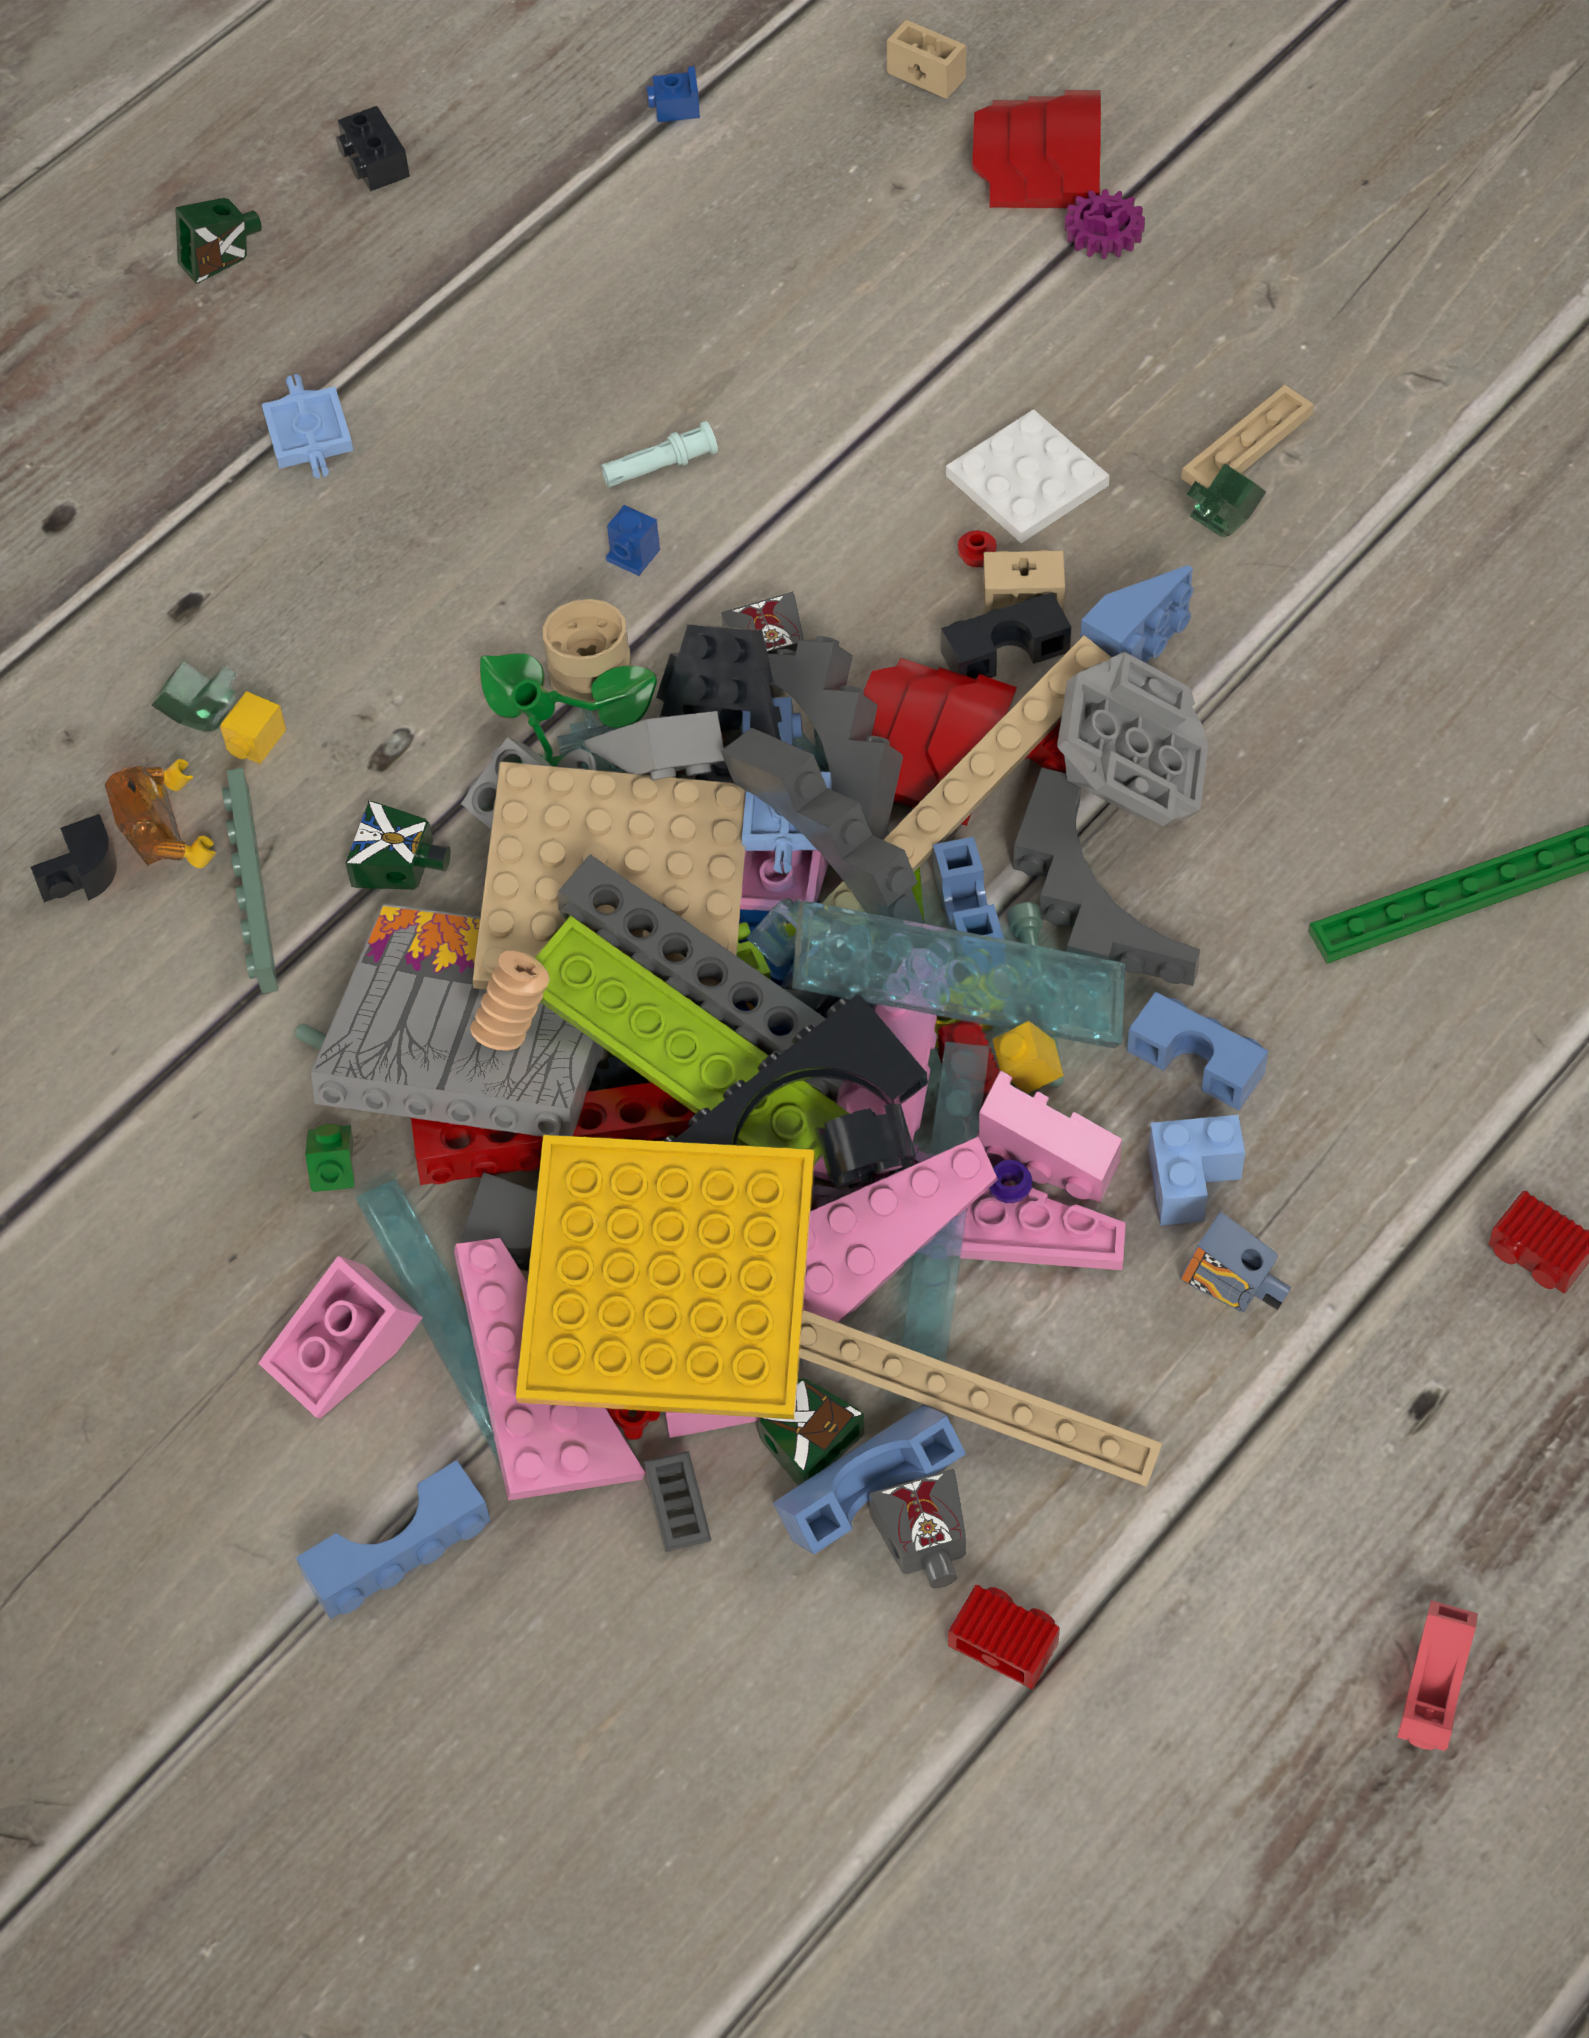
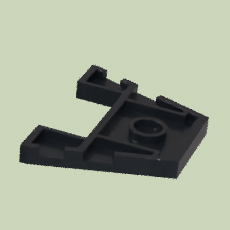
(724, 671)

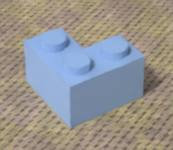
(1187, 1157)

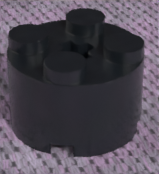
(865, 1145)

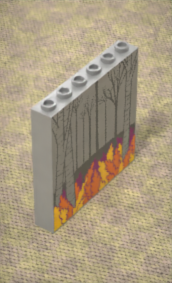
(409, 1047)

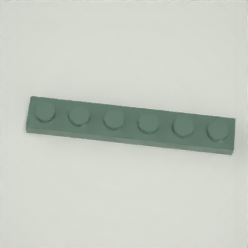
(250, 894)

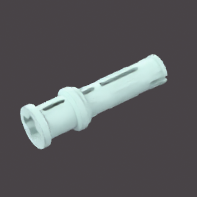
(676, 450)

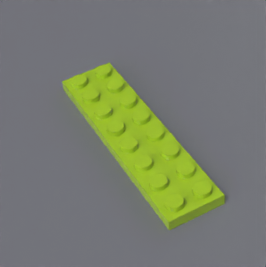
(671, 1038)

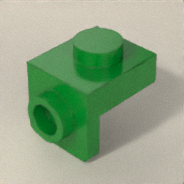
(330, 1157)

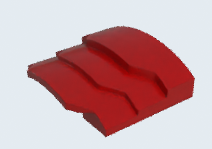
(1039, 149)
(933, 720)

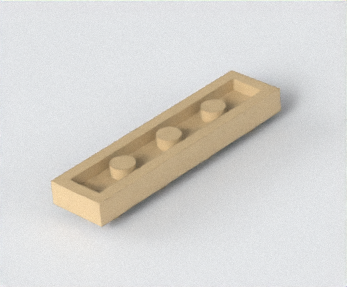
(1250, 437)

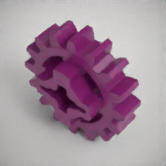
(1104, 224)

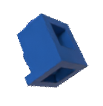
(675, 96)
(632, 540)

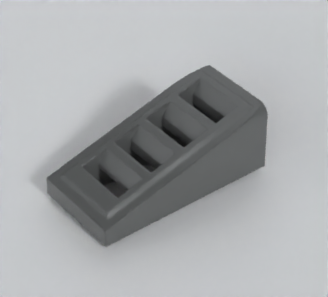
(666, 1466)

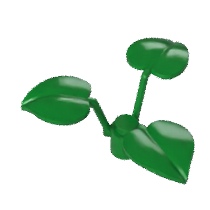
(516, 683)

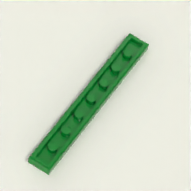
(1452, 895)

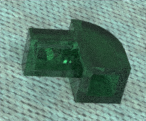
(1226, 502)
(195, 699)

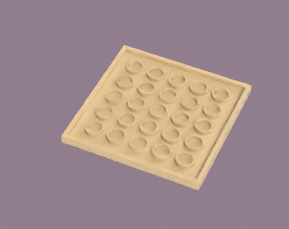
(661, 835)

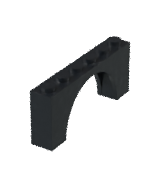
(846, 1047)

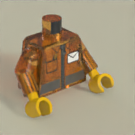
(146, 815)

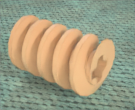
(510, 1001)

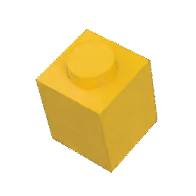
(253, 728)
(1028, 1057)

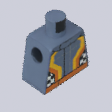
(1234, 1267)

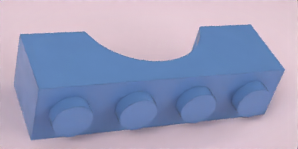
(905, 1451)
(348, 1572)

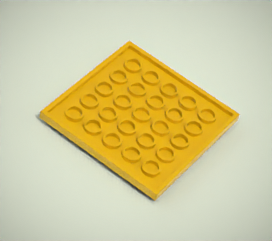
(667, 1277)

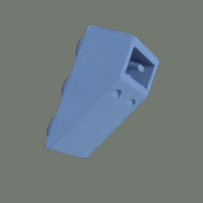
(1141, 615)

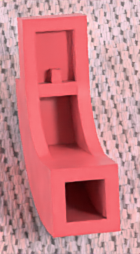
(1437, 1676)

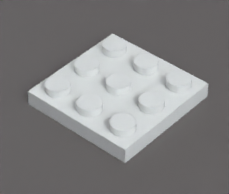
(1027, 476)

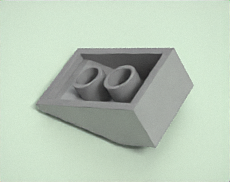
(663, 745)

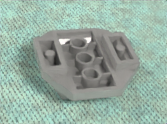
(1134, 739)

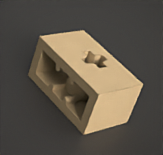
(926, 59)
(1022, 575)

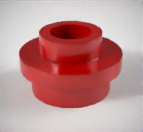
(973, 545)

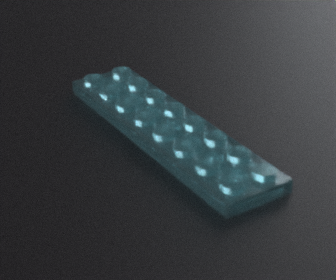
(958, 974)

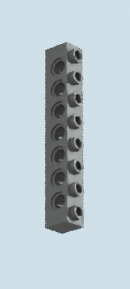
(599, 885)

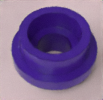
(1011, 1171)

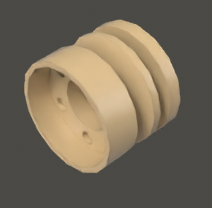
(582, 644)

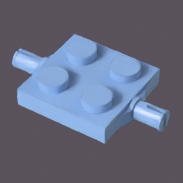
(307, 426)
(769, 831)

